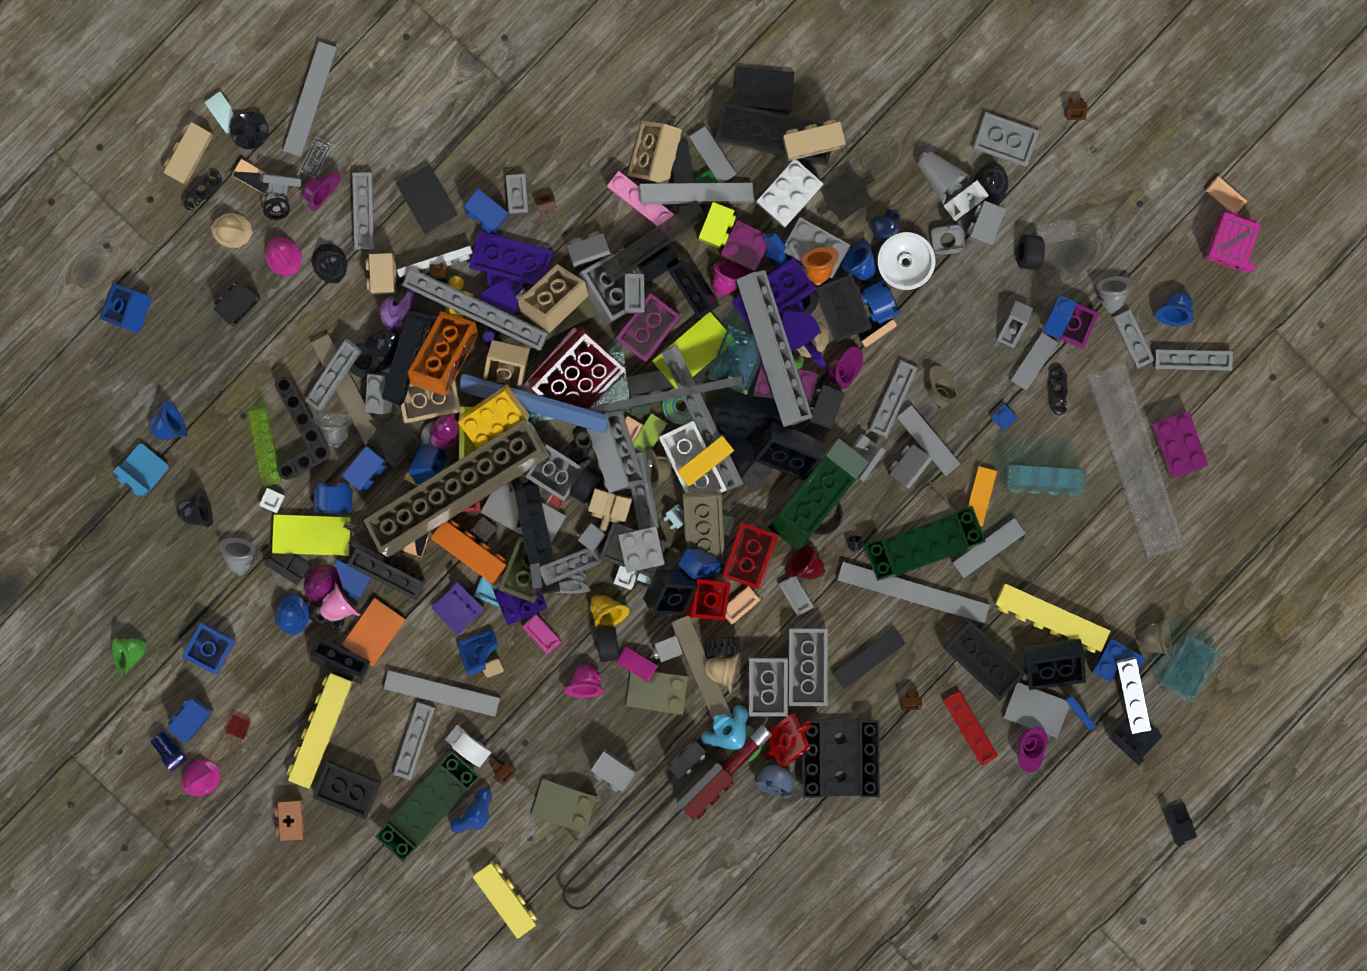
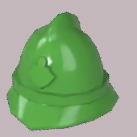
(127, 653)

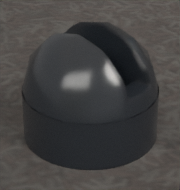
(854, 542)

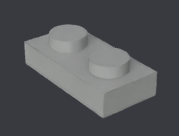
(517, 193)

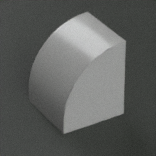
(593, 535)

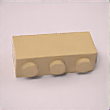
(187, 153)

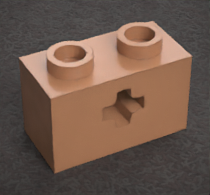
(295, 809)

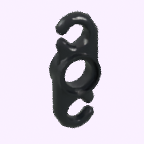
(193, 192)
(1062, 399)
(577, 447)
(312, 615)

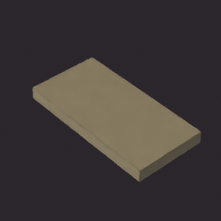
(704, 522)

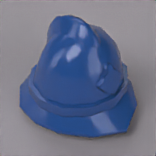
(860, 261)
(1176, 310)
(167, 423)
(292, 615)

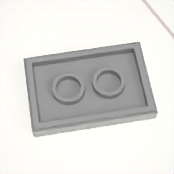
(1005, 139)
(1036, 709)

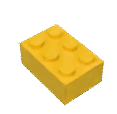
(493, 416)

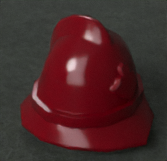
(805, 564)

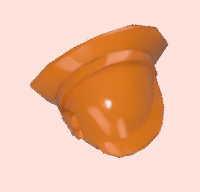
(819, 263)

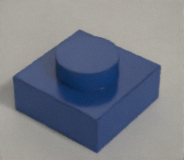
(1004, 417)

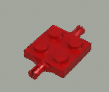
(787, 740)

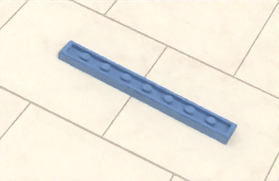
(539, 404)

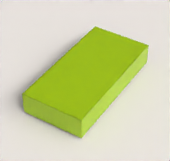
(649, 433)

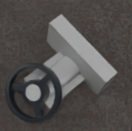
(277, 194)

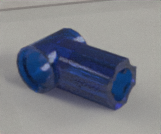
(171, 755)

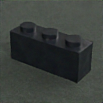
(694, 287)
(339, 660)

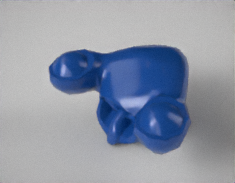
(476, 815)

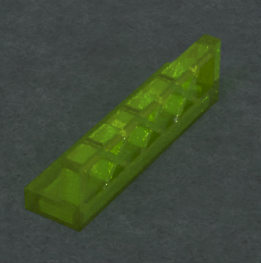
(264, 447)

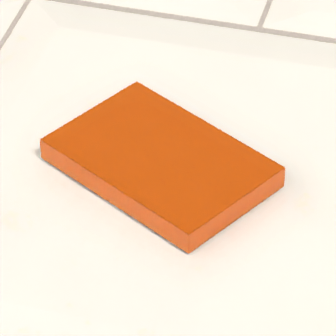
(374, 631)

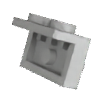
(870, 451)

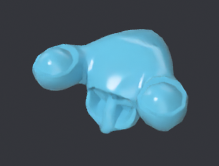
(729, 732)

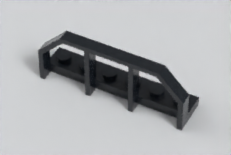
(535, 533)

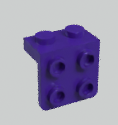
(517, 609)

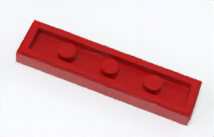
(970, 727)

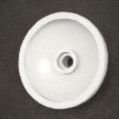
(920, 258)

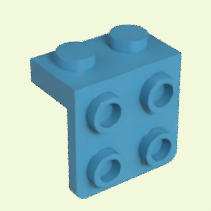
(141, 470)

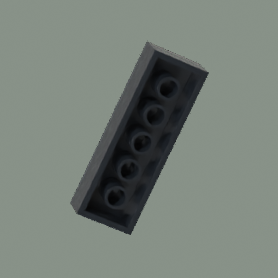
(761, 131)

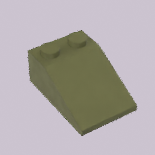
(517, 575)
(662, 693)
(564, 805)

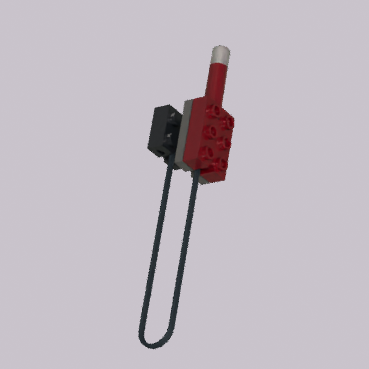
(696, 797)

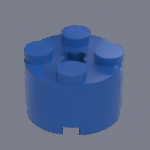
(881, 302)
(333, 499)

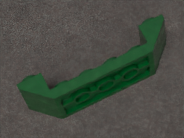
(818, 494)
(925, 544)
(427, 806)

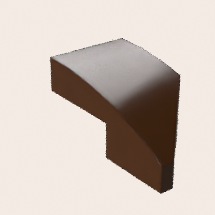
(438, 272)

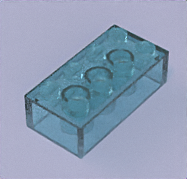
(1045, 478)

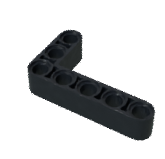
(411, 340)
(312, 446)

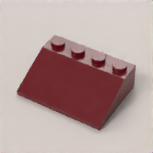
(577, 371)

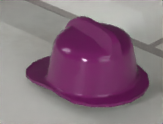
(319, 189)
(846, 368)
(1031, 749)

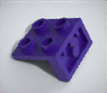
(458, 608)

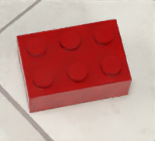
(750, 556)

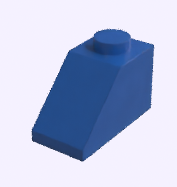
(1059, 316)
(700, 564)
(352, 580)

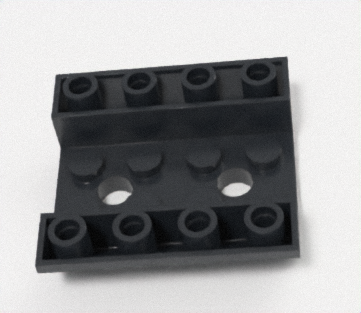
(855, 757)

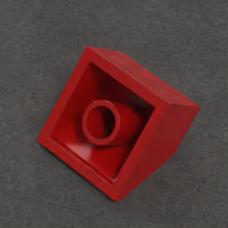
(709, 599)

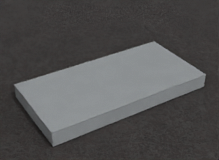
(503, 508)

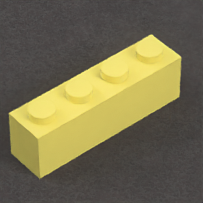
(505, 900)

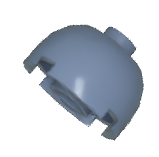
(774, 780)

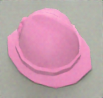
(337, 605)

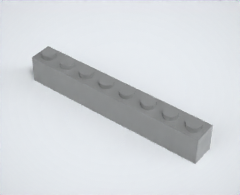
(774, 348)

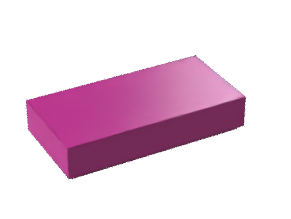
(541, 634)
(637, 664)

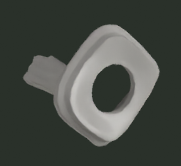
(956, 231)

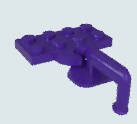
(508, 268)
(789, 287)

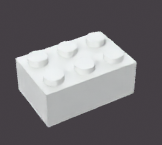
(789, 193)

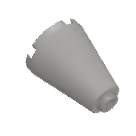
(942, 176)

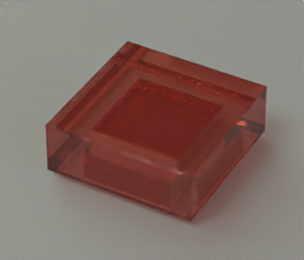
(238, 727)

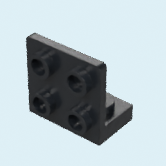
(1136, 744)

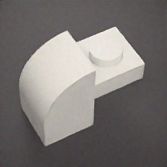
(966, 200)
(467, 746)

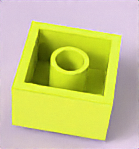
(716, 225)

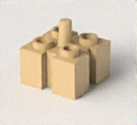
(610, 506)

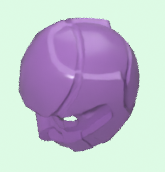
(394, 315)

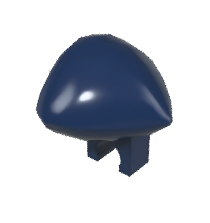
(885, 226)

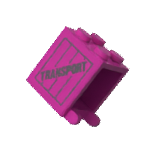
(1233, 241)

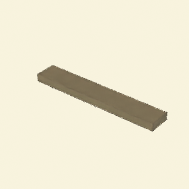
(347, 390)
(697, 659)

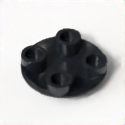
(249, 130)

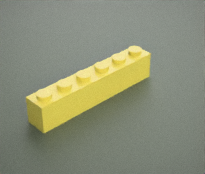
(1052, 617)
(320, 730)

